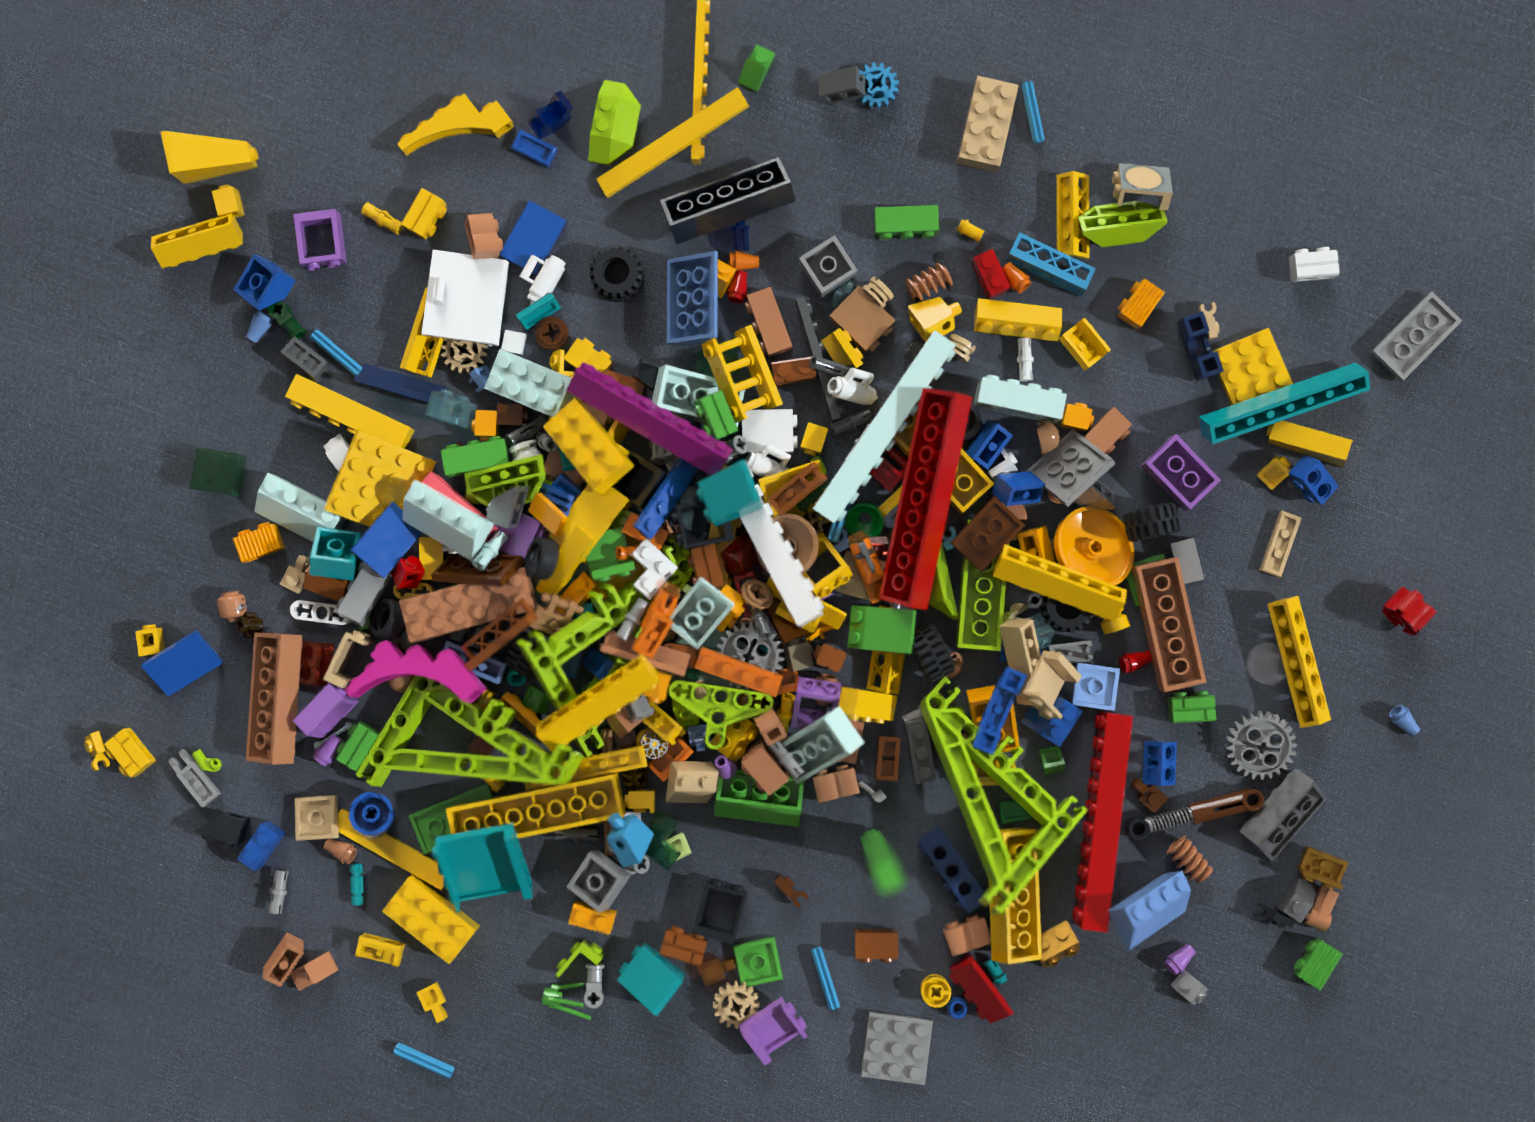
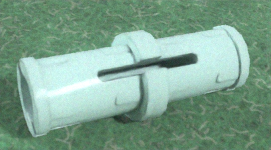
(490, 550)

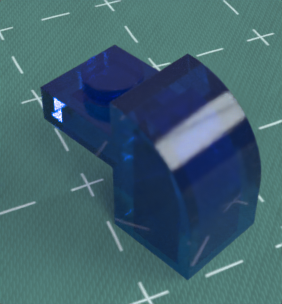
(552, 116)

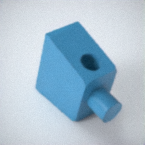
(628, 838)

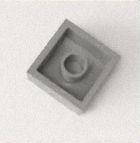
(827, 266)
(598, 880)

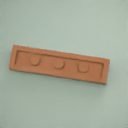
(664, 658)

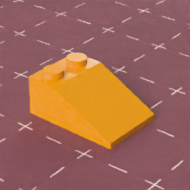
(977, 703)

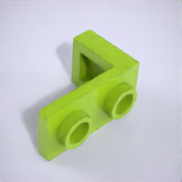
(683, 715)
(591, 951)

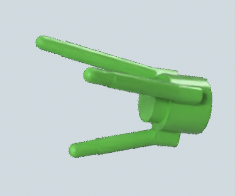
(553, 999)

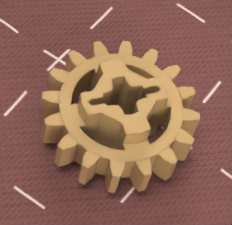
(460, 358)
(729, 1008)

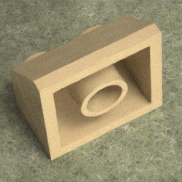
(691, 782)

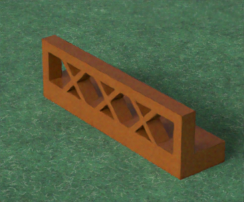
(500, 641)

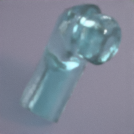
(841, 292)

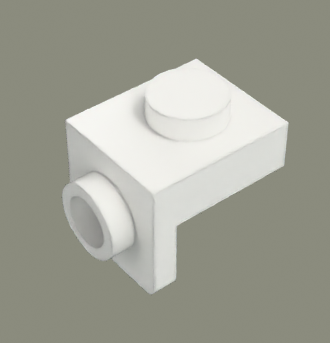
(1005, 467)

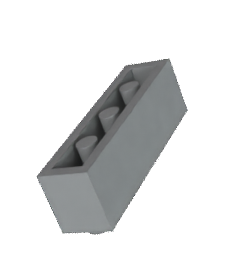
(362, 595)

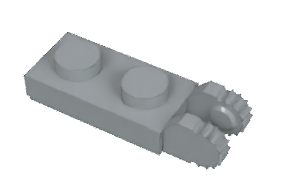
(195, 779)

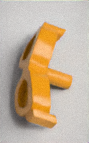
(824, 628)

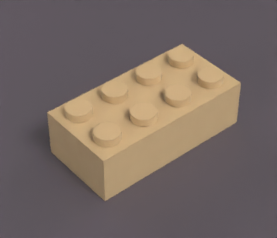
(987, 124)

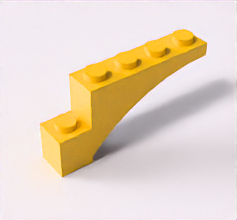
(457, 119)

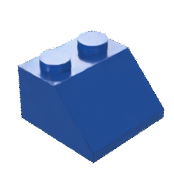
(263, 283)
(1053, 729)

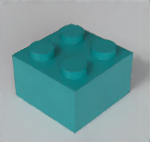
(332, 553)

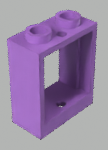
(319, 218)
(808, 688)
(325, 711)

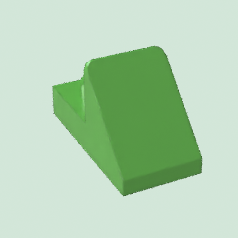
(756, 68)

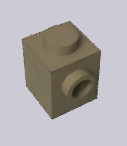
(798, 654)

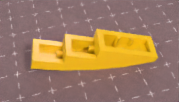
(569, 558)

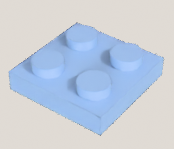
(1096, 686)

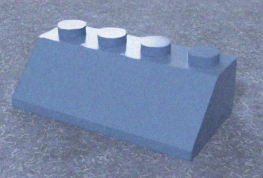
(1151, 908)

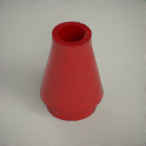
(738, 288)
(1133, 661)

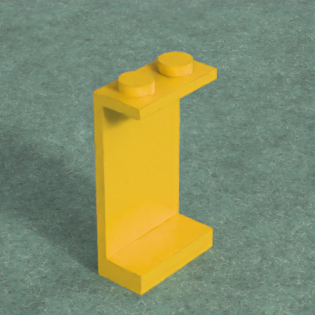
(594, 513)

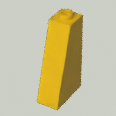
(1310, 442)

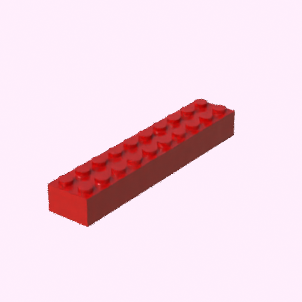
(925, 498)
(1102, 821)

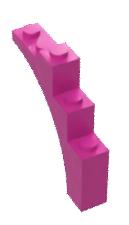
(418, 661)

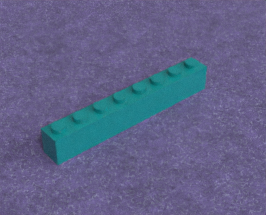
(1284, 403)

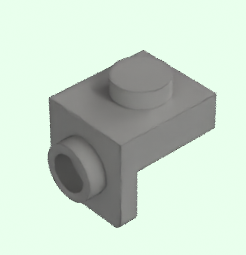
(1189, 987)

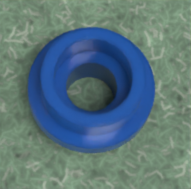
(960, 1013)

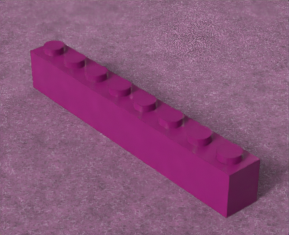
(649, 419)

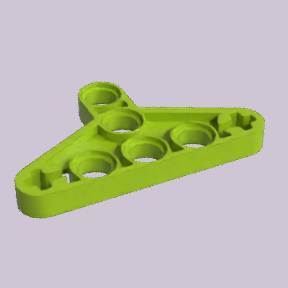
(729, 708)

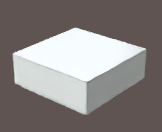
(513, 342)

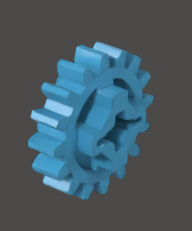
(880, 75)

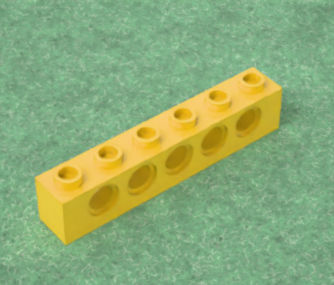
(1299, 662)

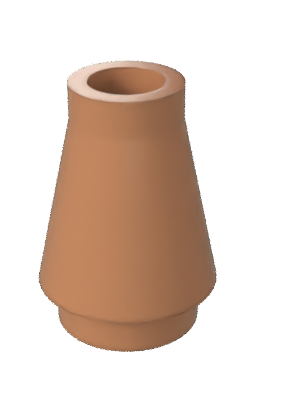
(341, 850)

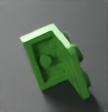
(602, 558)

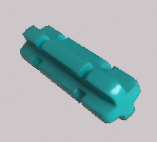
(356, 884)

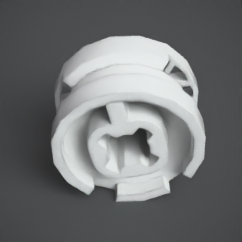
(524, 450)

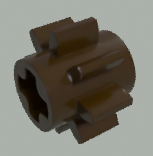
(814, 518)
(249, 624)
(635, 778)

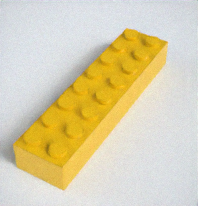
(543, 808)

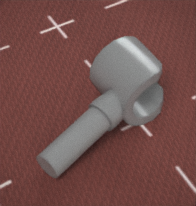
(878, 796)

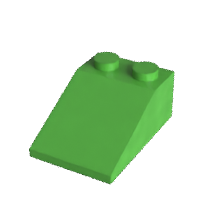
(881, 629)

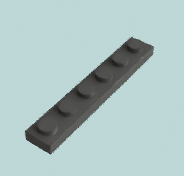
(816, 348)

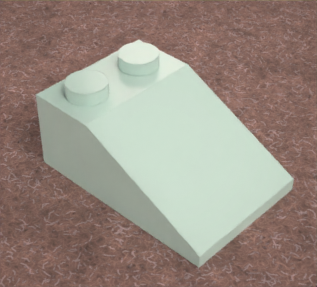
(700, 613)

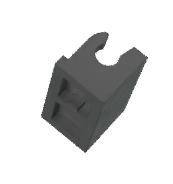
(841, 85)
(304, 359)

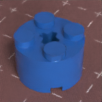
(370, 827)

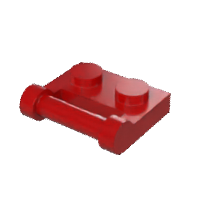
(887, 474)

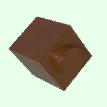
(511, 415)

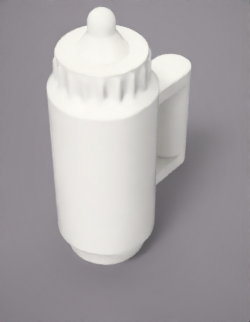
(546, 278)
(851, 390)
(764, 466)

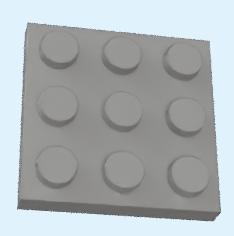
(1071, 467)
(896, 1047)

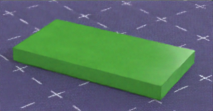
(433, 820)

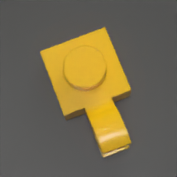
(95, 746)
(431, 999)

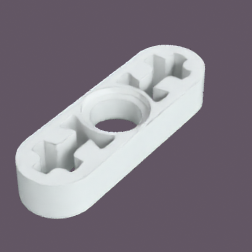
(306, 616)

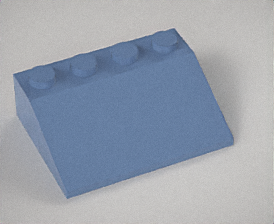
(692, 299)

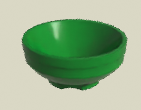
(871, 528)

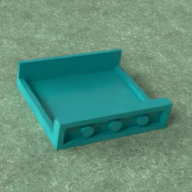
(482, 864)

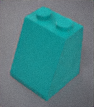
(729, 494)
(650, 977)

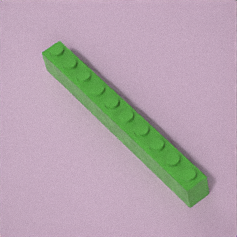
(881, 861)

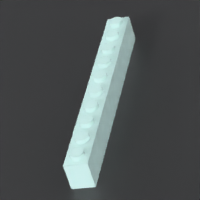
(884, 427)

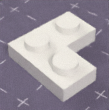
(657, 568)

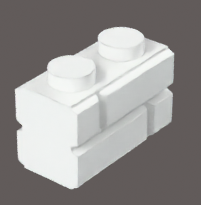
(1314, 265)

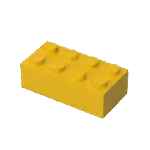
(588, 446)
(431, 918)

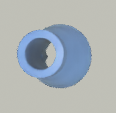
(259, 325)
(1403, 719)

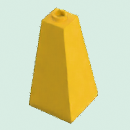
(205, 157)

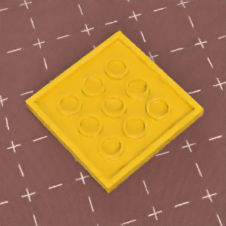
(374, 477)

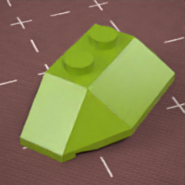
(613, 123)
(1122, 224)
(496, 480)
(941, 592)

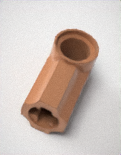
(1320, 913)

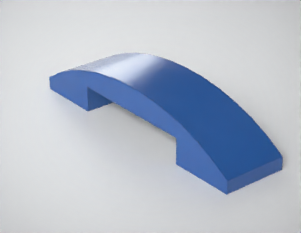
(998, 709)

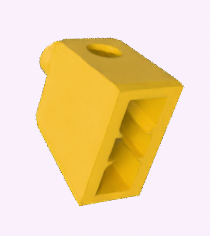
(932, 316)

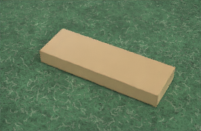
(1280, 544)

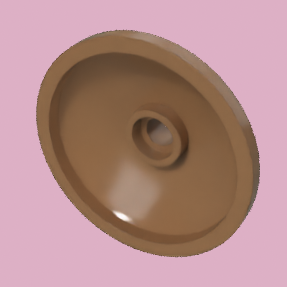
(802, 535)

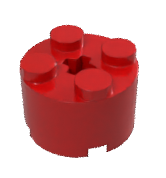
(1408, 610)

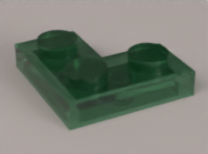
(659, 848)

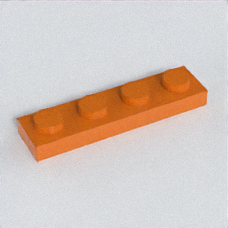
(738, 671)

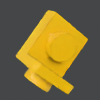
(1275, 471)

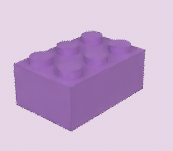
(1180, 472)

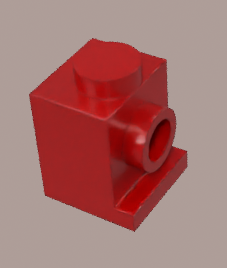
(408, 567)

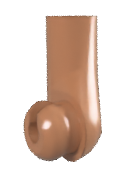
(957, 658)

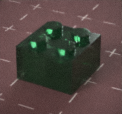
(217, 472)

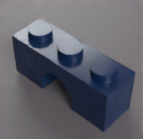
(1194, 335)

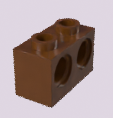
(887, 757)

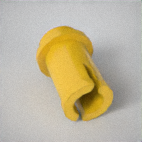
(970, 230)
(495, 784)

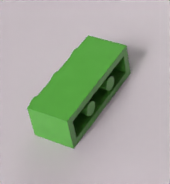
(906, 222)
(474, 456)

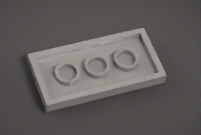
(1416, 336)

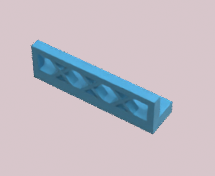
(1050, 272)

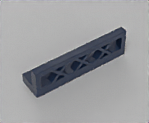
(397, 383)

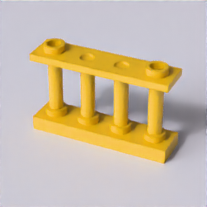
(757, 366)

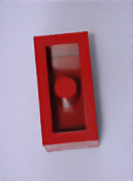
(990, 274)

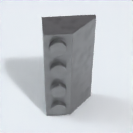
(1283, 814)

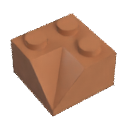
(764, 767)

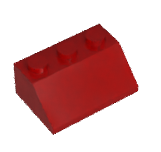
(979, 989)

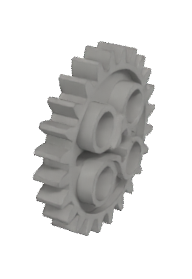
(732, 648)
(1266, 728)

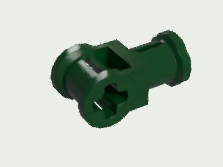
(286, 319)

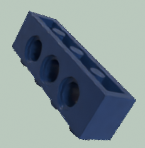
(937, 838)

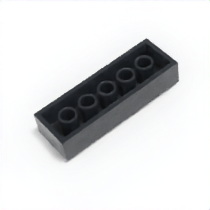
(728, 200)

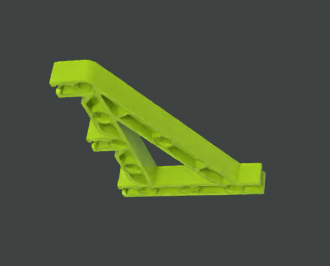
(591, 627)
(955, 755)
(533, 767)

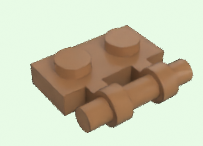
(552, 621)

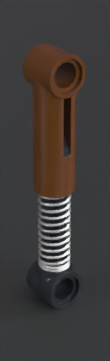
(1196, 812)

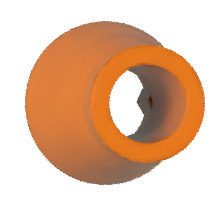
(742, 260)
(1017, 279)

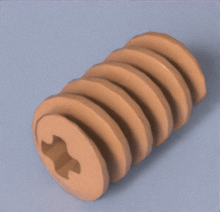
(928, 281)
(1189, 859)

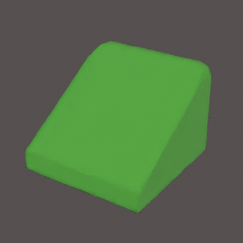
(536, 700)
(1051, 760)

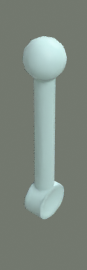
(347, 726)

